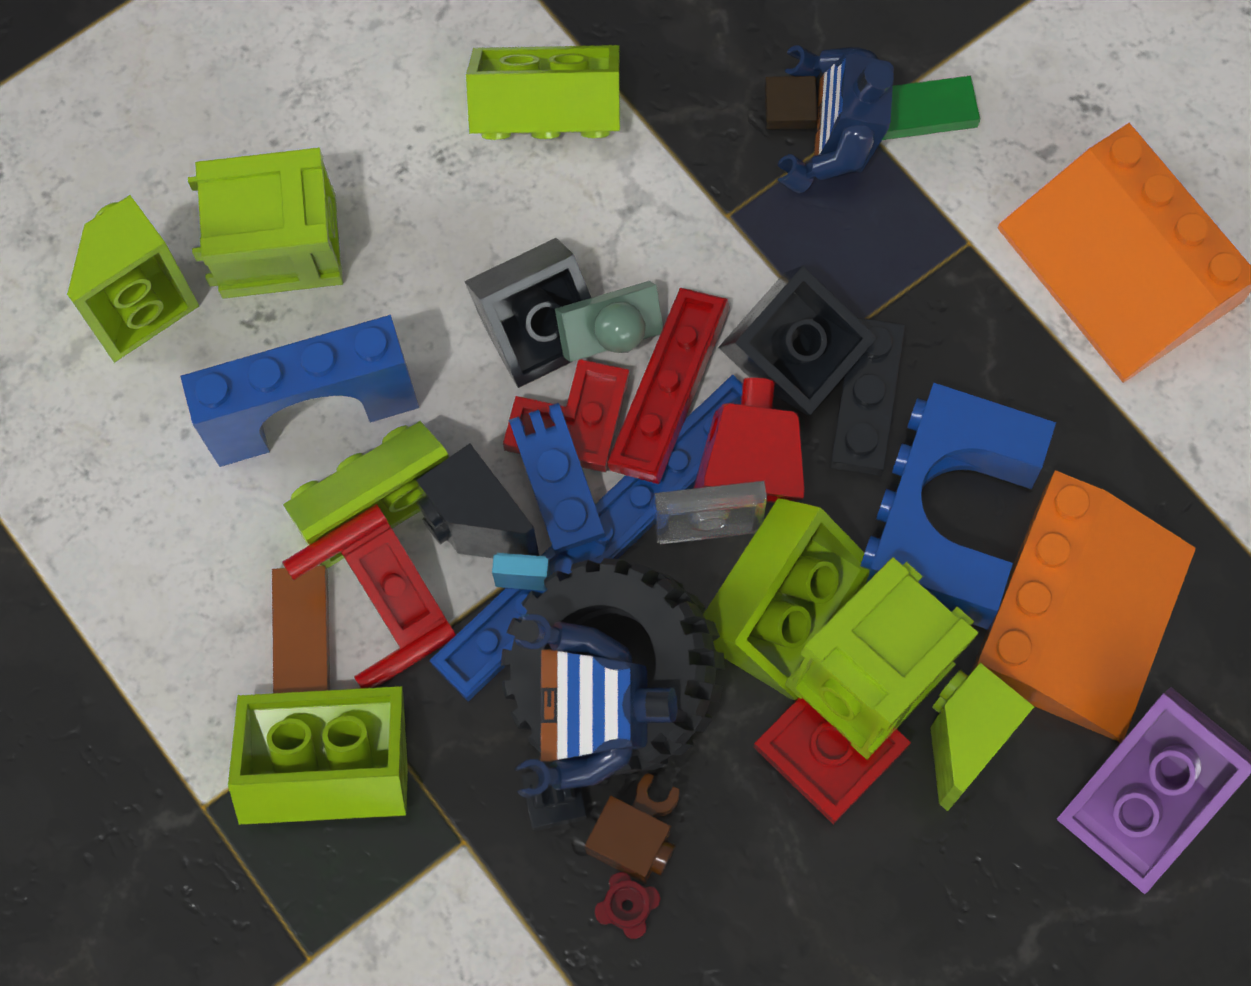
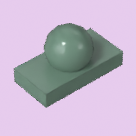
(610, 321)

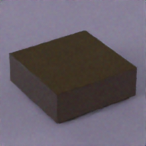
(790, 102)

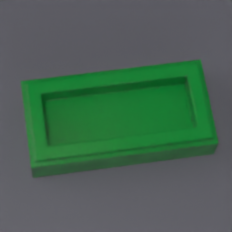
(933, 107)

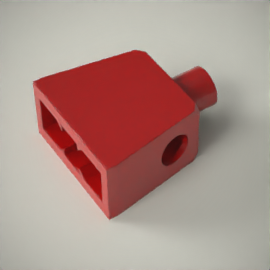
(754, 445)

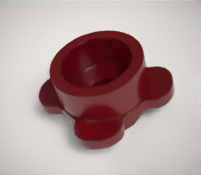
(623, 889)

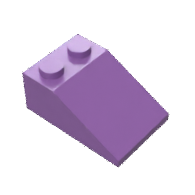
(1158, 790)

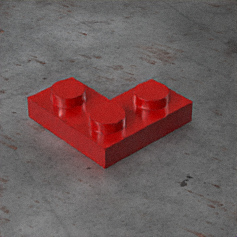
(589, 414)

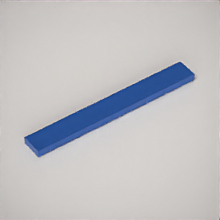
(626, 515)

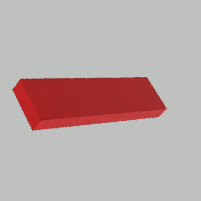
(668, 386)

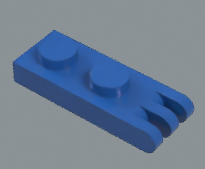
(558, 481)

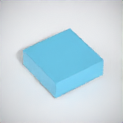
(520, 571)

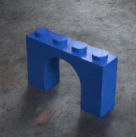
(240, 395)
(952, 435)

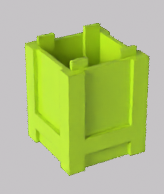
(267, 223)
(880, 656)

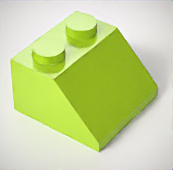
(971, 727)

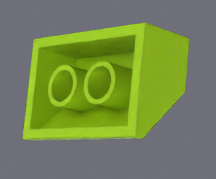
(544, 91)
(127, 279)
(379, 477)
(785, 591)
(319, 755)

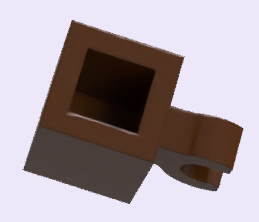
(632, 836)

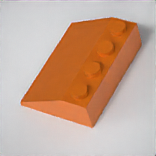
(1128, 253)
(1086, 606)

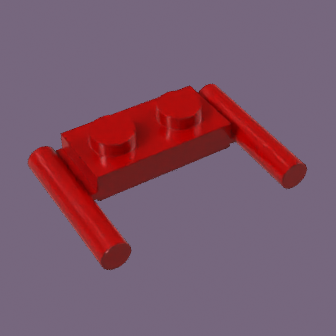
(391, 586)

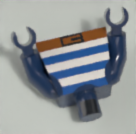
(850, 113)
(590, 706)

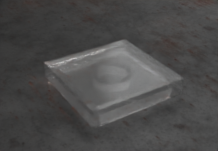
(709, 512)

